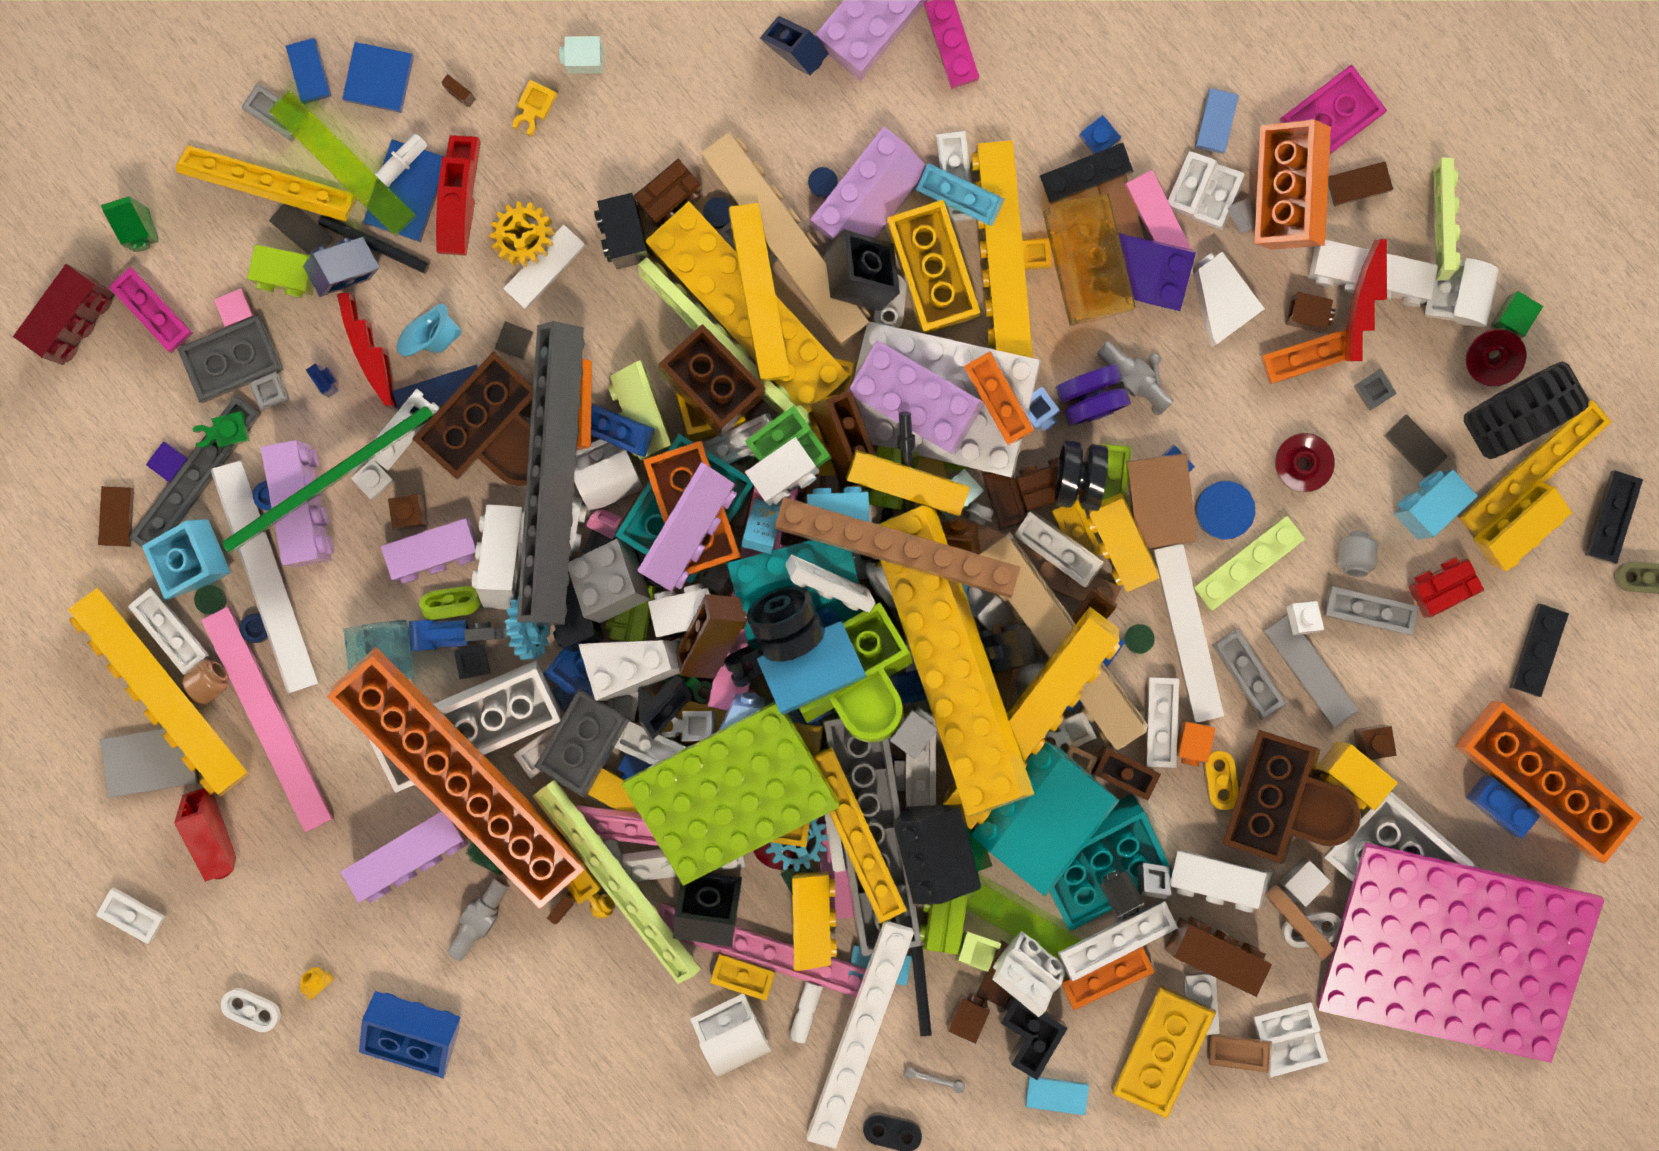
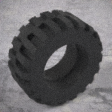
(1526, 410)

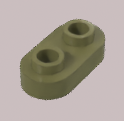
(1643, 577)

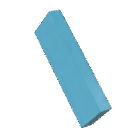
(960, 194)

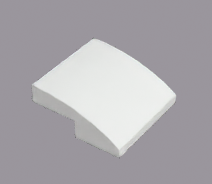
(1206, 190)
(1293, 1038)

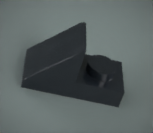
(659, 710)

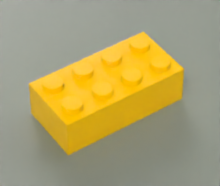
(932, 267)

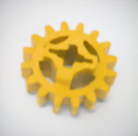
(511, 226)

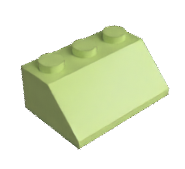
(638, 401)

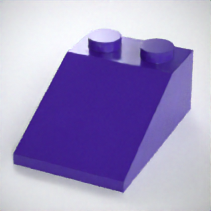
(1157, 270)

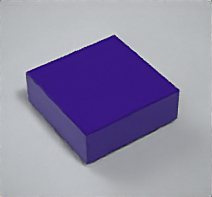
(166, 461)

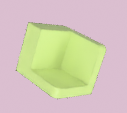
(977, 951)

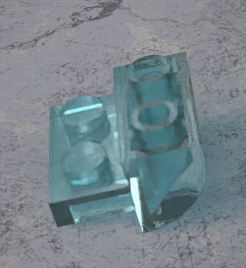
(388, 637)

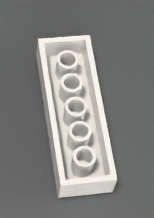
(493, 714)

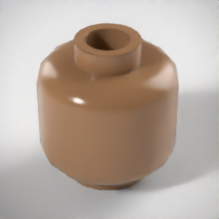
(205, 681)

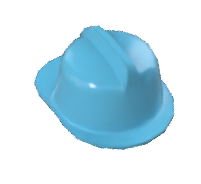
(429, 332)

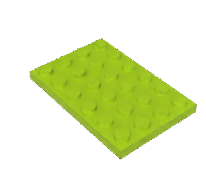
(731, 793)

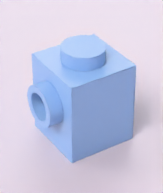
(1042, 411)

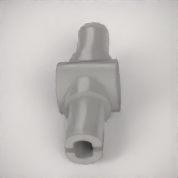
(1136, 377)
(478, 918)

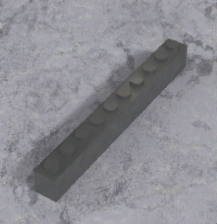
(550, 474)

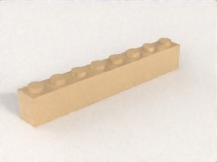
(784, 238)
(1050, 624)

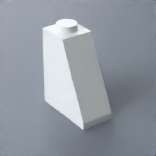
(1223, 298)

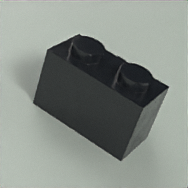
(1009, 648)

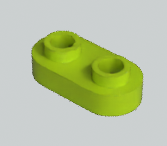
(449, 602)

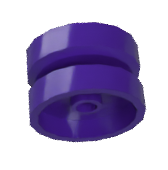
(1094, 399)

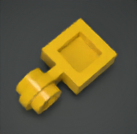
(586, 887)

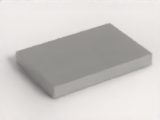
(143, 764)

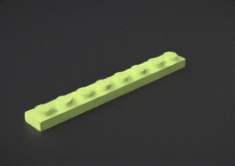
(695, 315)
(616, 882)

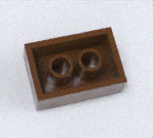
(711, 380)
(1219, 955)

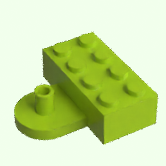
(872, 705)

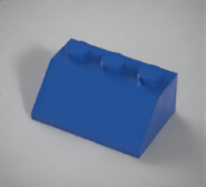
(408, 1034)

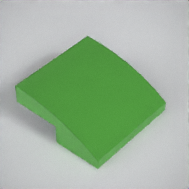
(782, 430)

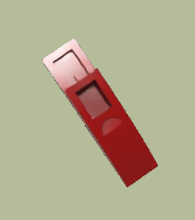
(455, 194)

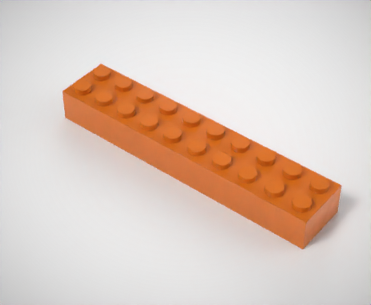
(456, 777)

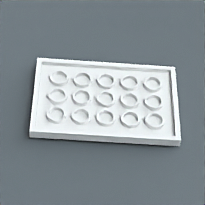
(984, 444)

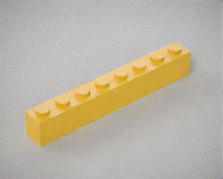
(1003, 252)
(158, 692)

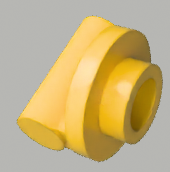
(314, 982)

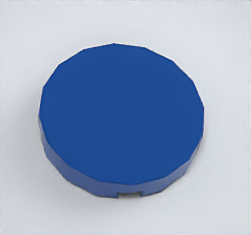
(1225, 510)

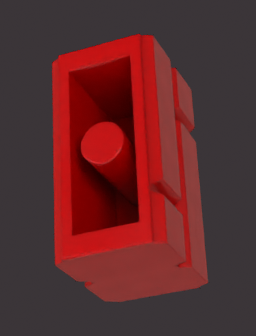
(1445, 587)

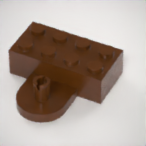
(483, 424)
(1285, 801)

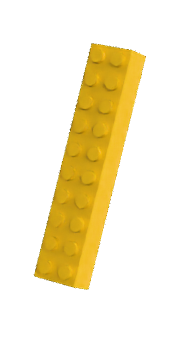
(956, 677)

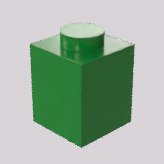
(1517, 314)

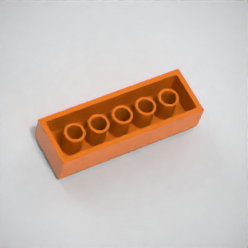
(1548, 781)

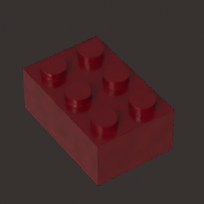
(64, 315)

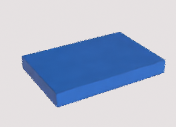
(416, 189)

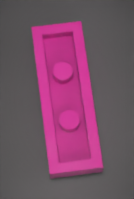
(951, 42)
(150, 310)

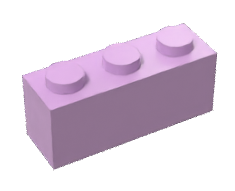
(430, 551)

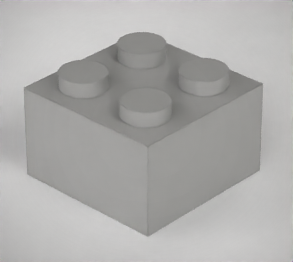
(608, 581)

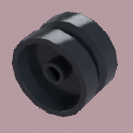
(1081, 476)
(785, 623)

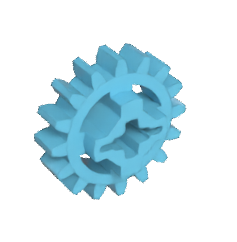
(525, 637)
(802, 853)

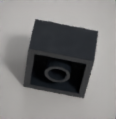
(623, 229)
(862, 270)
(708, 909)

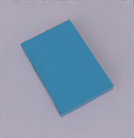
(815, 674)

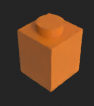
(1194, 743)

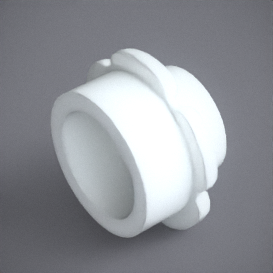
(980, 513)

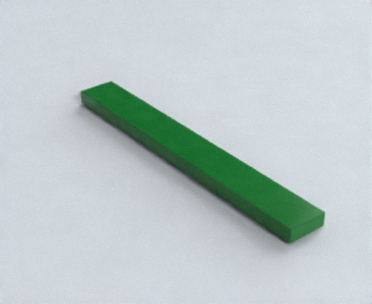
(327, 480)

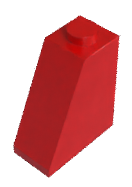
(205, 834)

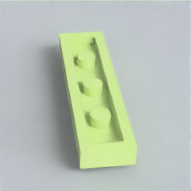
(1445, 209)
(1248, 563)

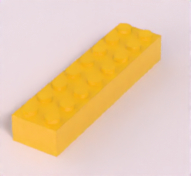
(712, 276)
(1054, 689)

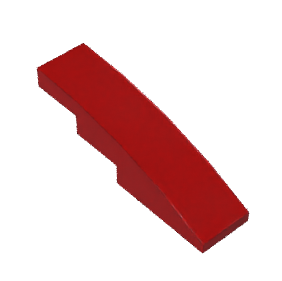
(1369, 287)
(372, 359)

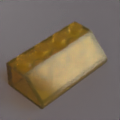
(1088, 259)

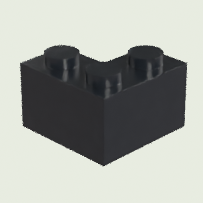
(1038, 1036)

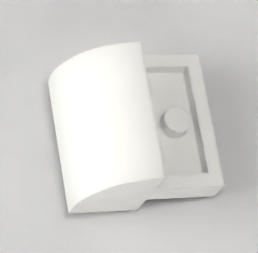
(1465, 295)
(605, 475)
(1029, 973)
(730, 1035)

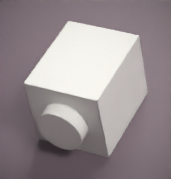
(1303, 882)

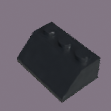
(936, 853)

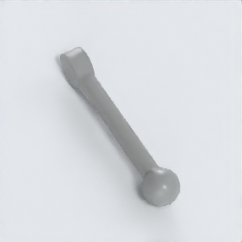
(1155, 360)
(958, 1086)

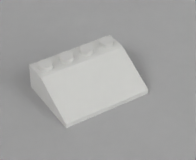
(1393, 827)

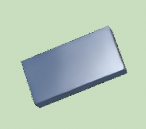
(1217, 121)

